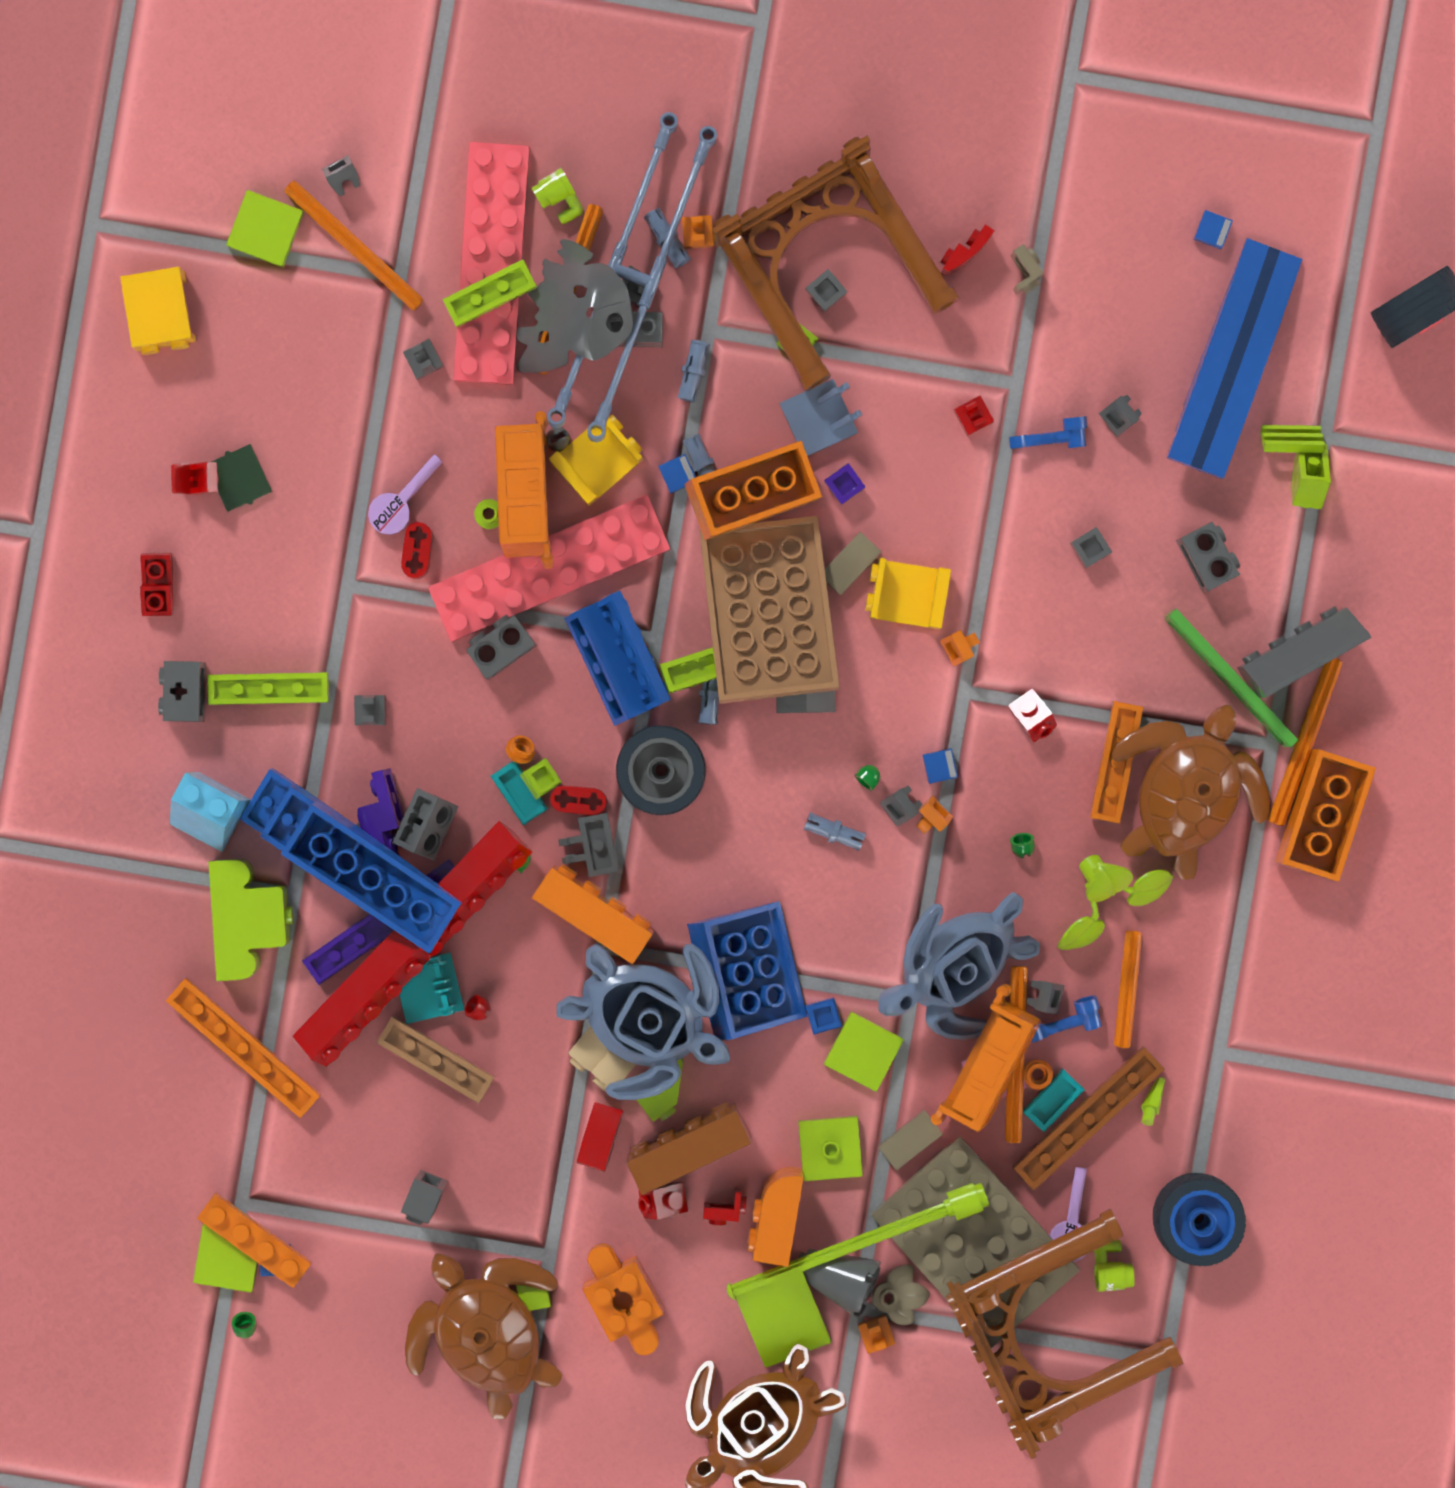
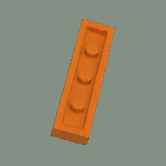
(1114, 775)
(254, 1240)

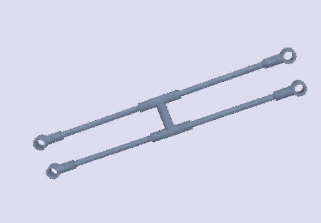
(649, 281)

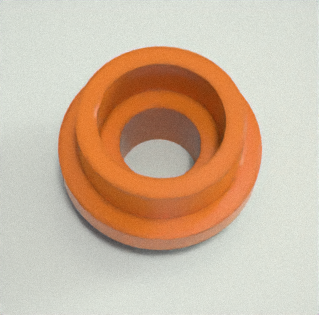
(520, 749)
(1046, 1078)

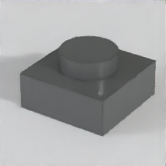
(826, 290)
(1091, 547)

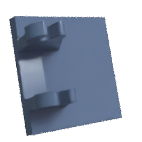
(820, 416)

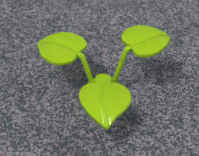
(1103, 882)

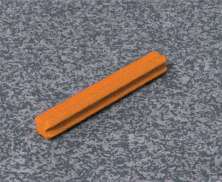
(1127, 989)

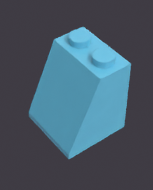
(206, 809)

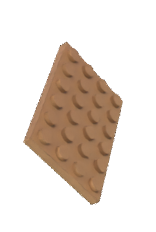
(769, 611)

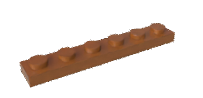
(1088, 1118)

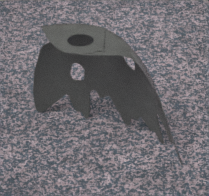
(565, 313)

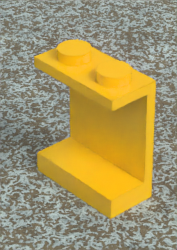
(157, 310)
(597, 466)
(908, 594)

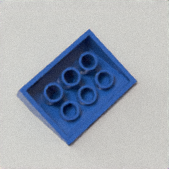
(752, 969)

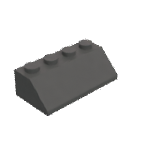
(1302, 652)

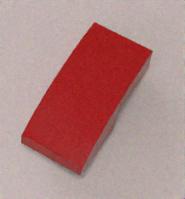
(957, 258)
(157, 584)
(599, 1136)

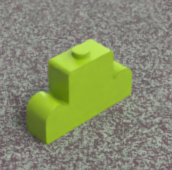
(245, 918)

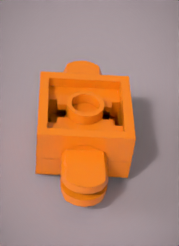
(623, 1299)

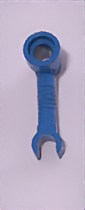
(1073, 434)
(1086, 1015)

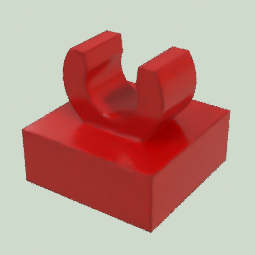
(973, 415)

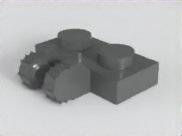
(597, 845)

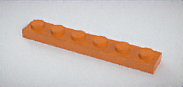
(243, 1047)

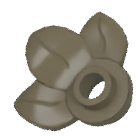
(905, 1295)

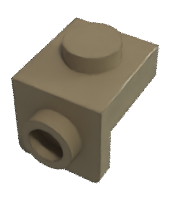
(1028, 264)

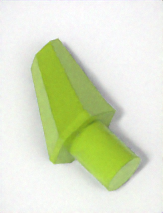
(1152, 1102)

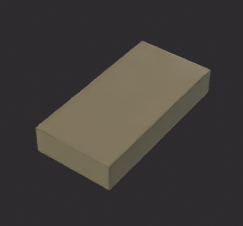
(851, 563)
(910, 1140)

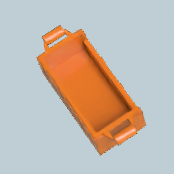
(523, 490)
(989, 1064)

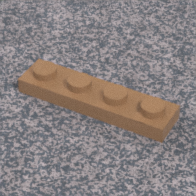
(435, 1059)

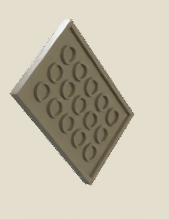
(974, 1245)

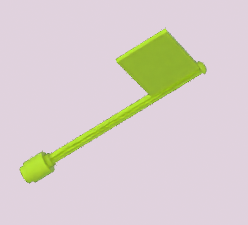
(780, 1302)

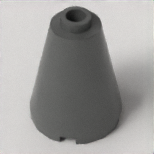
(845, 1280)

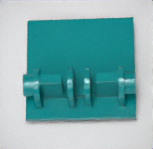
(432, 991)

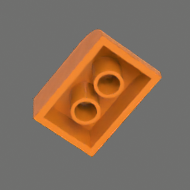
(776, 1217)

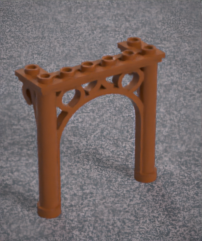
(888, 217)
(1043, 1417)

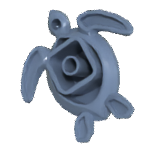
(956, 964)
(648, 1018)

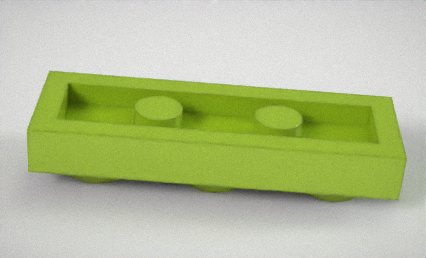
(489, 293)

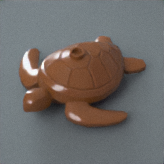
(1190, 788)
(484, 1329)
(757, 1424)

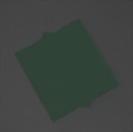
(241, 478)

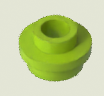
(479, 514)

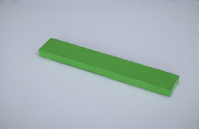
(1230, 678)

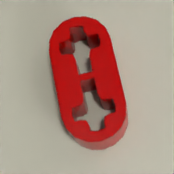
(424, 551)
(579, 792)

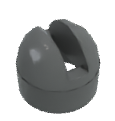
(560, 444)

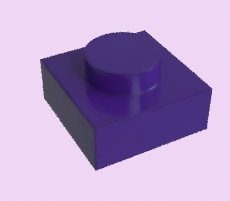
(844, 484)

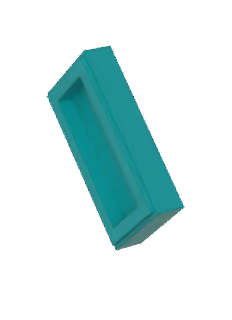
(517, 793)
(1053, 1100)

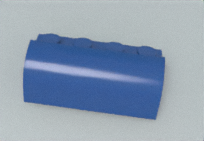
(617, 658)

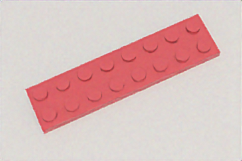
(490, 243)
(521, 583)

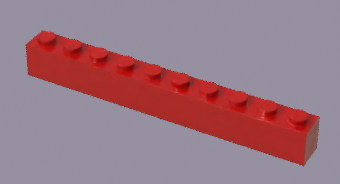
(399, 959)

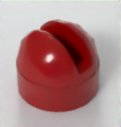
(477, 1007)

